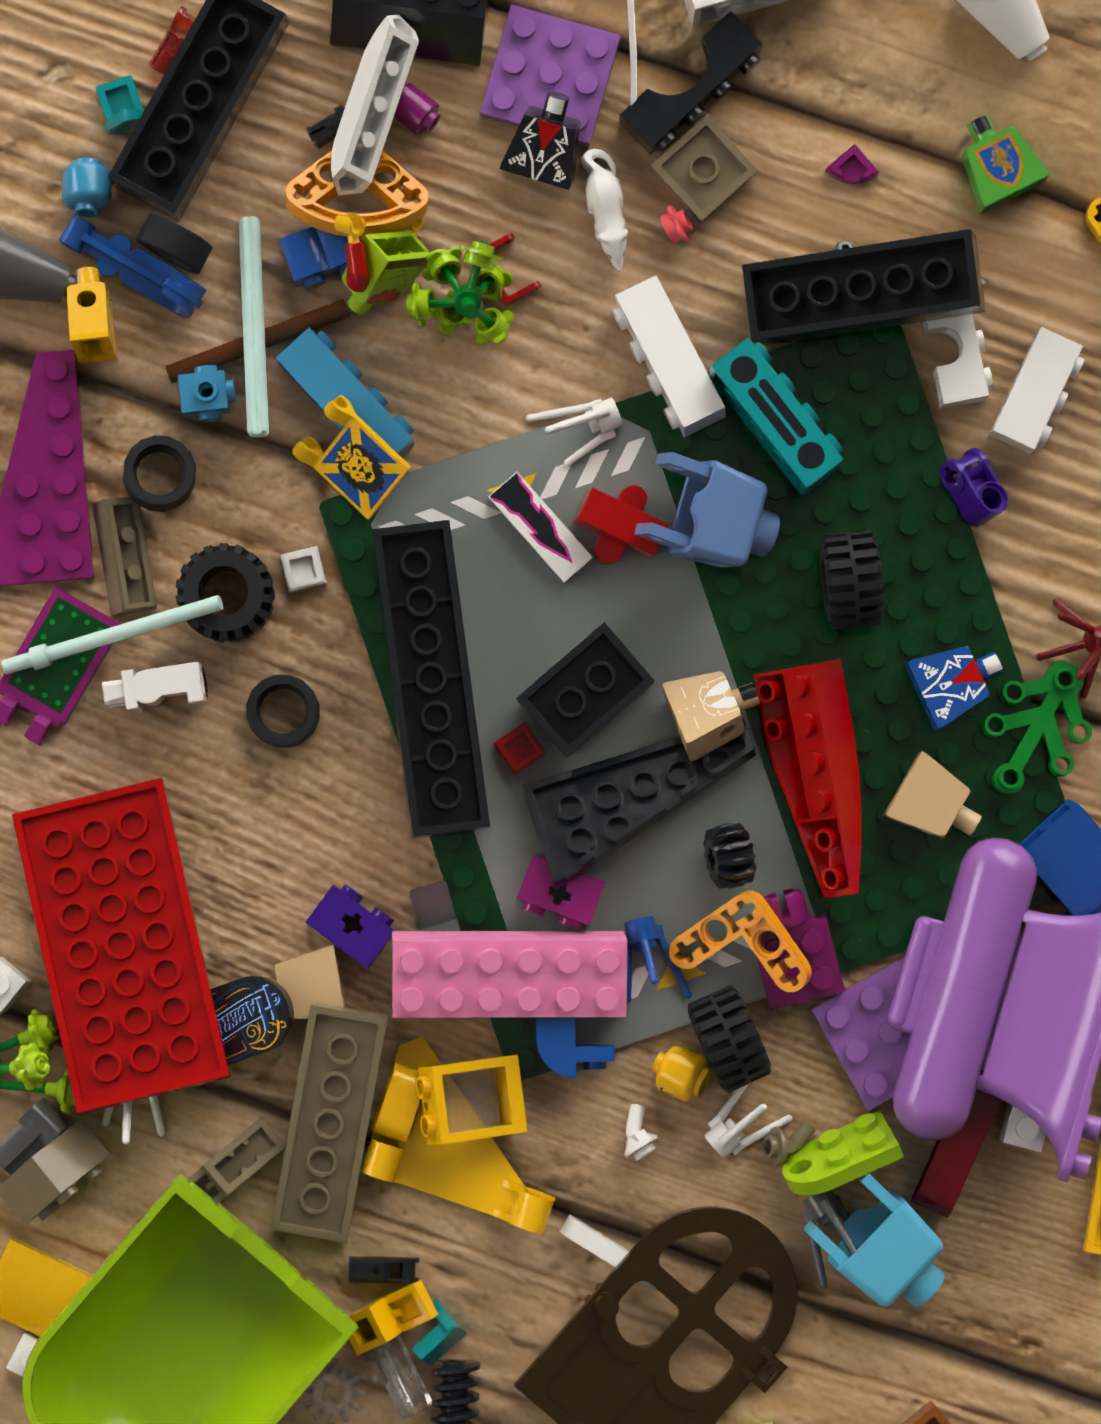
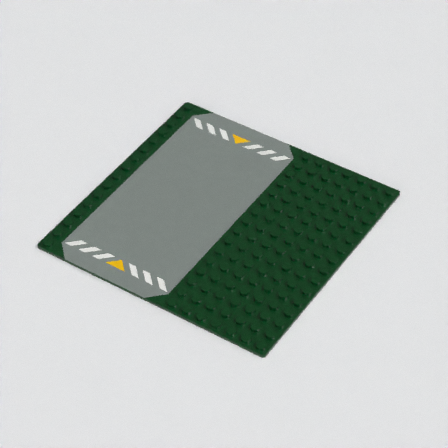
(732, 620)

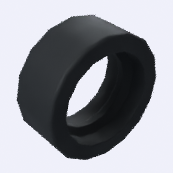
(174, 243)
(158, 502)
(253, 711)

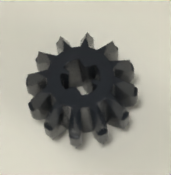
(729, 855)

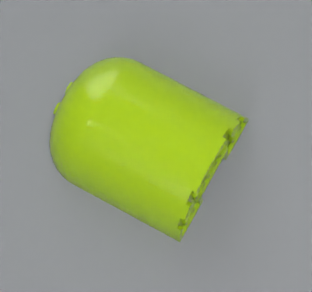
(184, 1327)

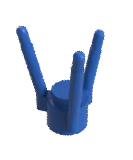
(642, 935)

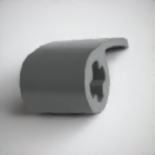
(434, 907)

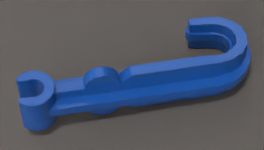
(135, 268)

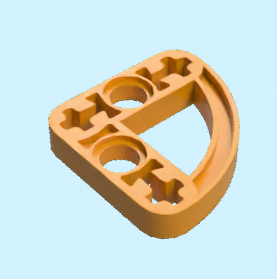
(391, 220)

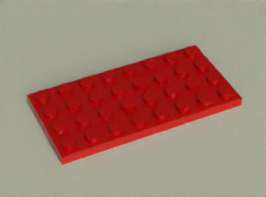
(120, 946)

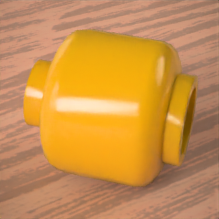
(681, 1073)

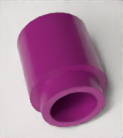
(416, 110)

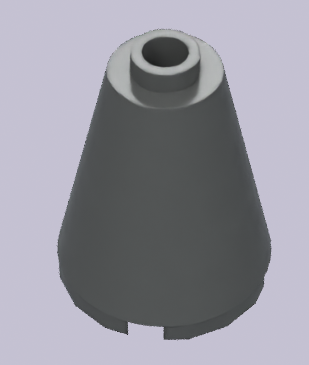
(30, 272)

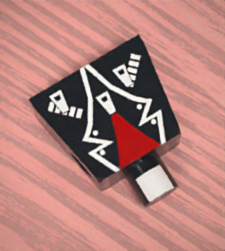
(545, 144)

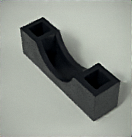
(657, 116)

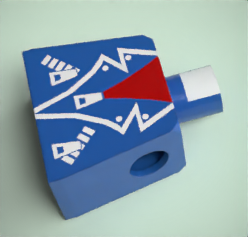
(951, 682)

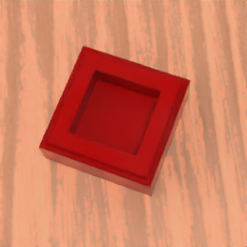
(519, 748)

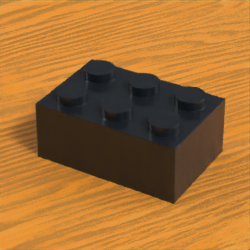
(585, 690)

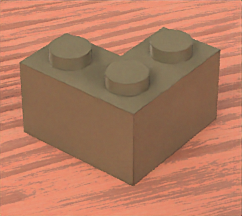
(53, 1172)

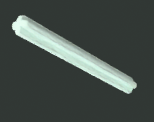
(253, 327)

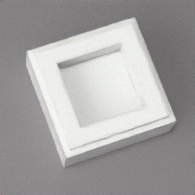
(303, 569)

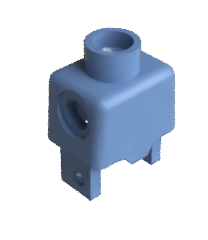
(717, 515)

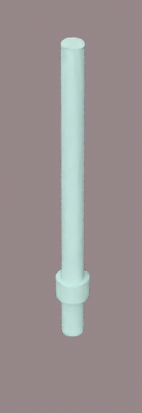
(43, 655)

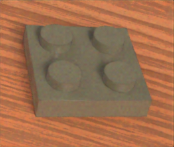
(703, 169)

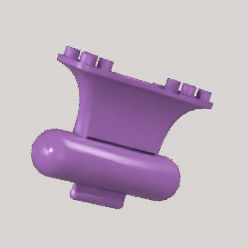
(1001, 1003)

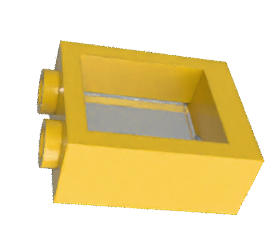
(471, 1100)

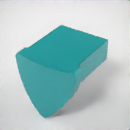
(120, 104)
(440, 1338)

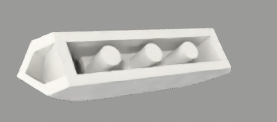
(372, 105)

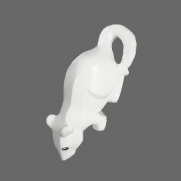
(606, 203)

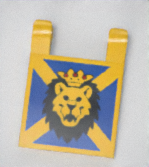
(357, 460)

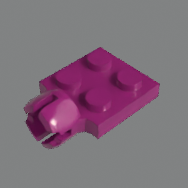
(815, 943)

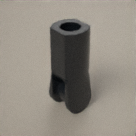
(376, 1269)

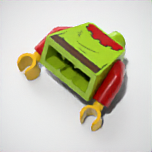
(380, 263)

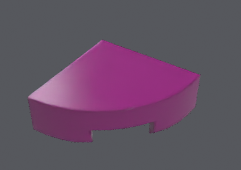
(852, 167)

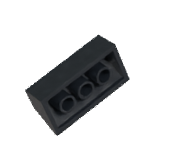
(444, 28)

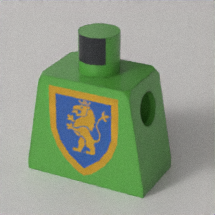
(1000, 164)

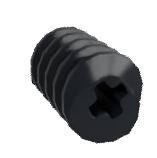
(456, 1391)

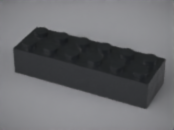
(197, 103)
(864, 288)

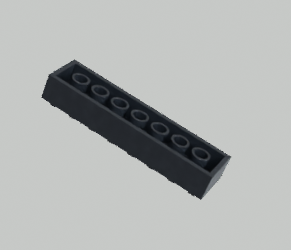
(430, 679)

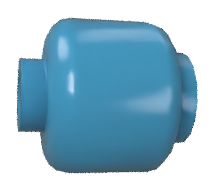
(86, 187)

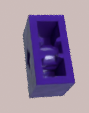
(329, 922)

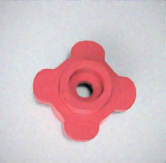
(676, 225)

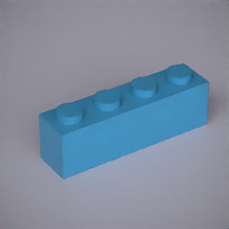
(325, 377)

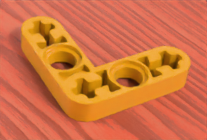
(751, 930)

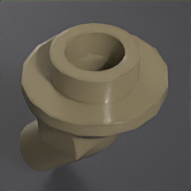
(779, 1146)

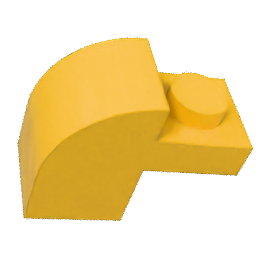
(390, 1316)

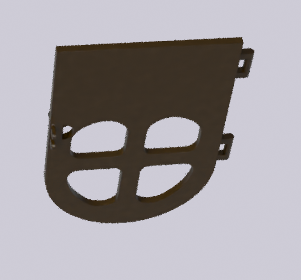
(602, 1379)

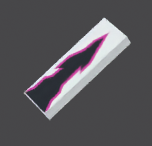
(540, 527)

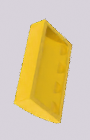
(36, 1286)

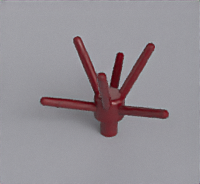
(1090, 641)

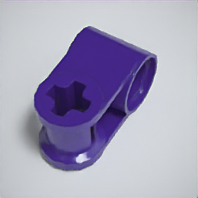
(976, 489)

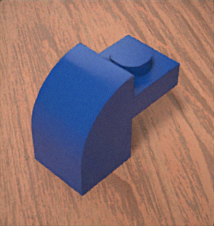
(558, 1049)

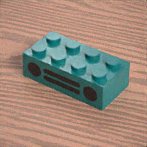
(775, 416)

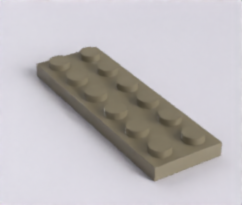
(329, 1122)

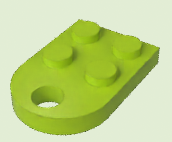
(842, 1155)

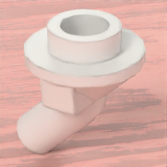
(638, 1142)

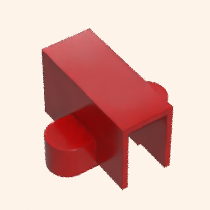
(616, 523)

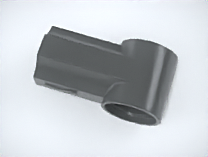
(35, 1130)

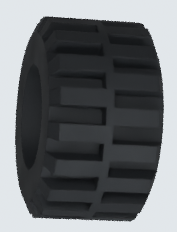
(250, 568)
(851, 579)
(729, 1038)

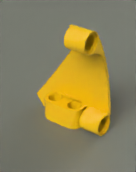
(461, 1172)

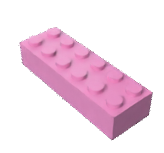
(509, 974)

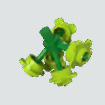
(464, 301)

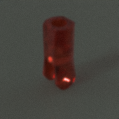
(171, 42)

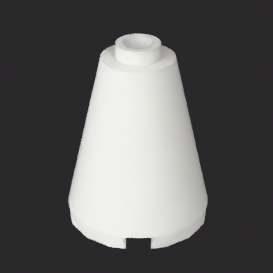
(1013, 23)

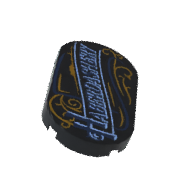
(252, 1016)

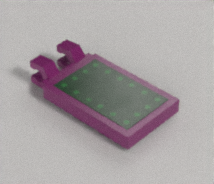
(55, 689)

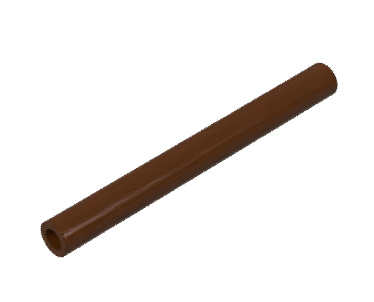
(273, 335)

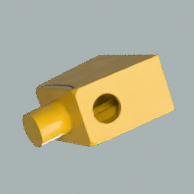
(91, 318)

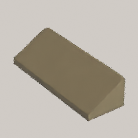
(124, 556)

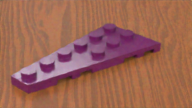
(45, 486)

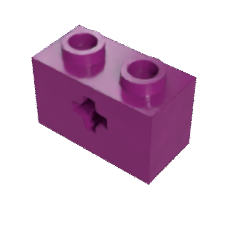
(573, 913)

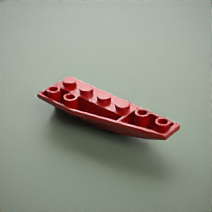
(817, 766)

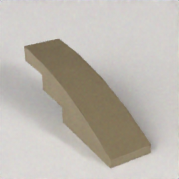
(238, 1161)

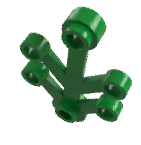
(1040, 722)

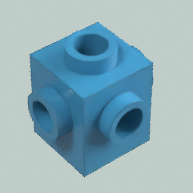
(194, 385)

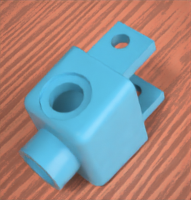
(891, 1251)

